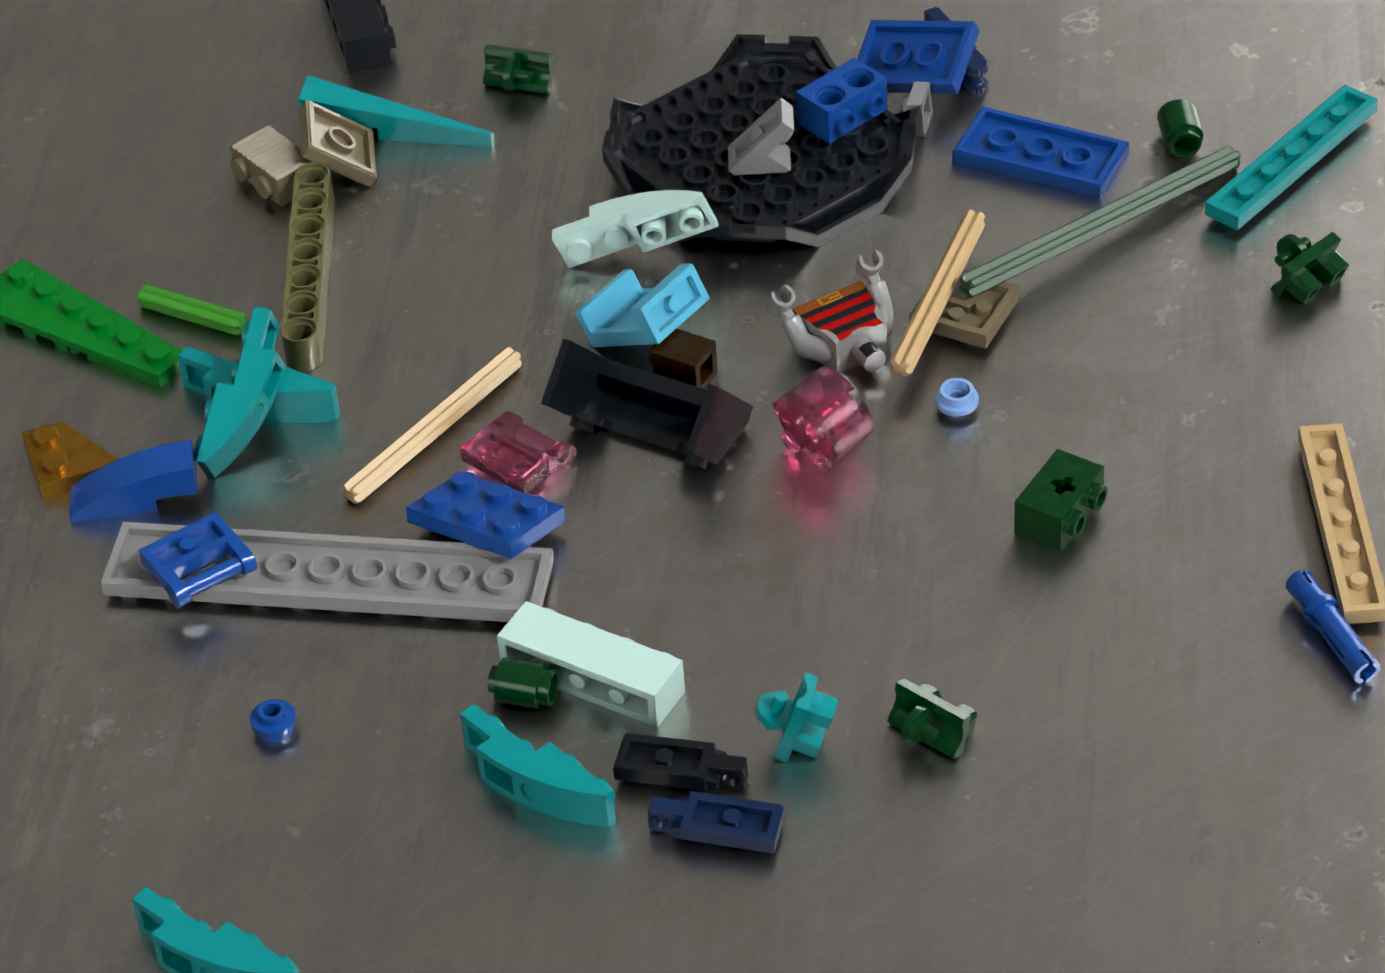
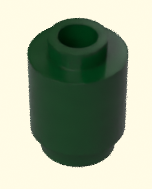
(1180, 127)
(523, 683)

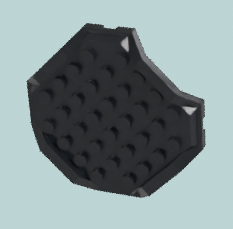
(687, 133)

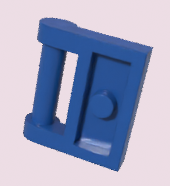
(193, 549)

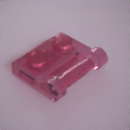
(511, 461)

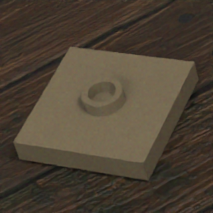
(337, 143)

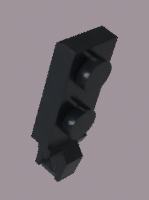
(678, 763)

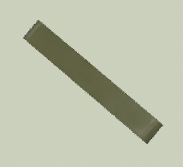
(308, 268)

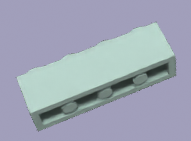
(596, 663)

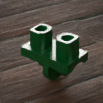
(518, 69)
(1302, 260)
(930, 719)

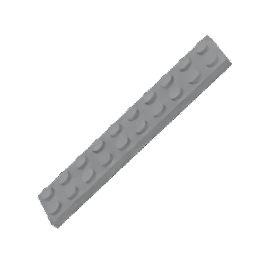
(350, 574)

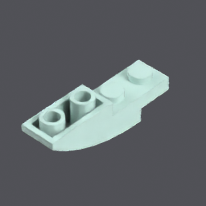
(631, 220)

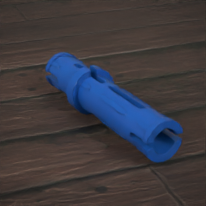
(1323, 613)

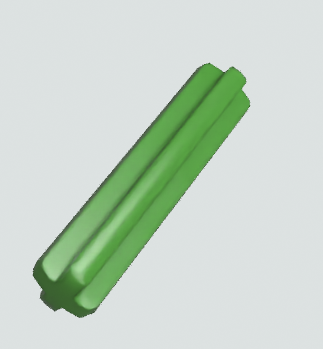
(191, 309)

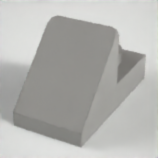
(762, 145)

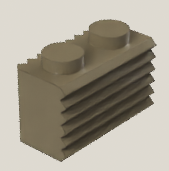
(268, 163)

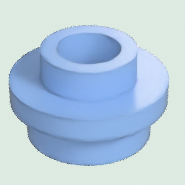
(957, 397)

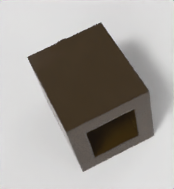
(685, 358)

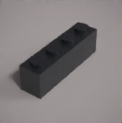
(362, 33)

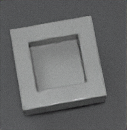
(920, 97)

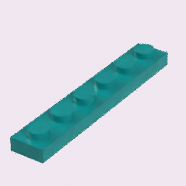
(1290, 157)

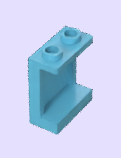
(635, 315)

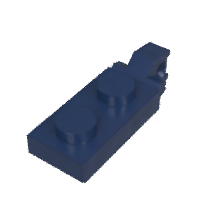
(718, 820)

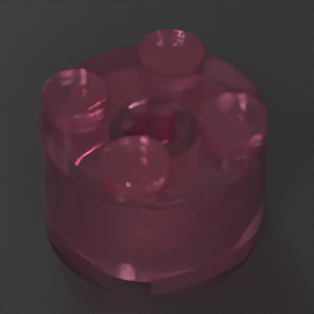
(823, 418)

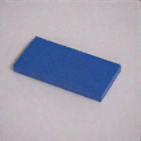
(1041, 152)

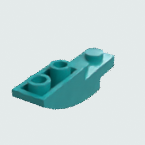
(297, 401)
(241, 407)
(537, 779)
(195, 948)

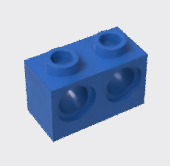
(841, 100)

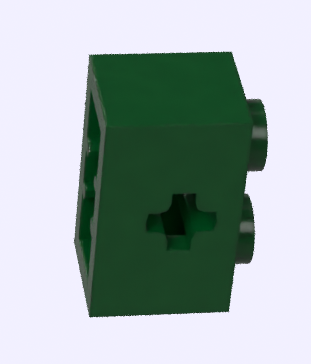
(1059, 500)

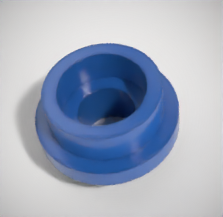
(273, 720)

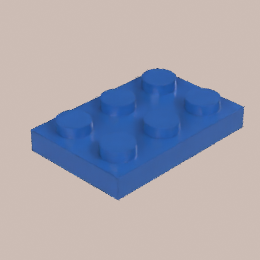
(919, 52)
(486, 514)

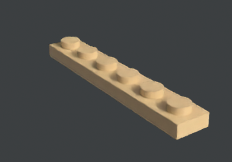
(1343, 523)

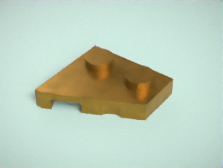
(62, 456)

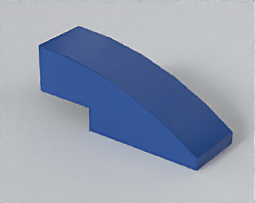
(135, 483)

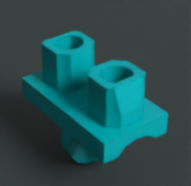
(801, 720)

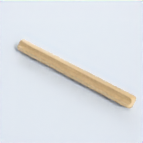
(937, 293)
(431, 425)

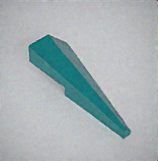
(392, 119)

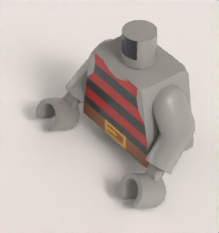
(842, 326)

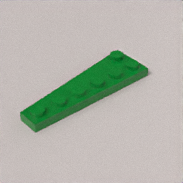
(77, 322)

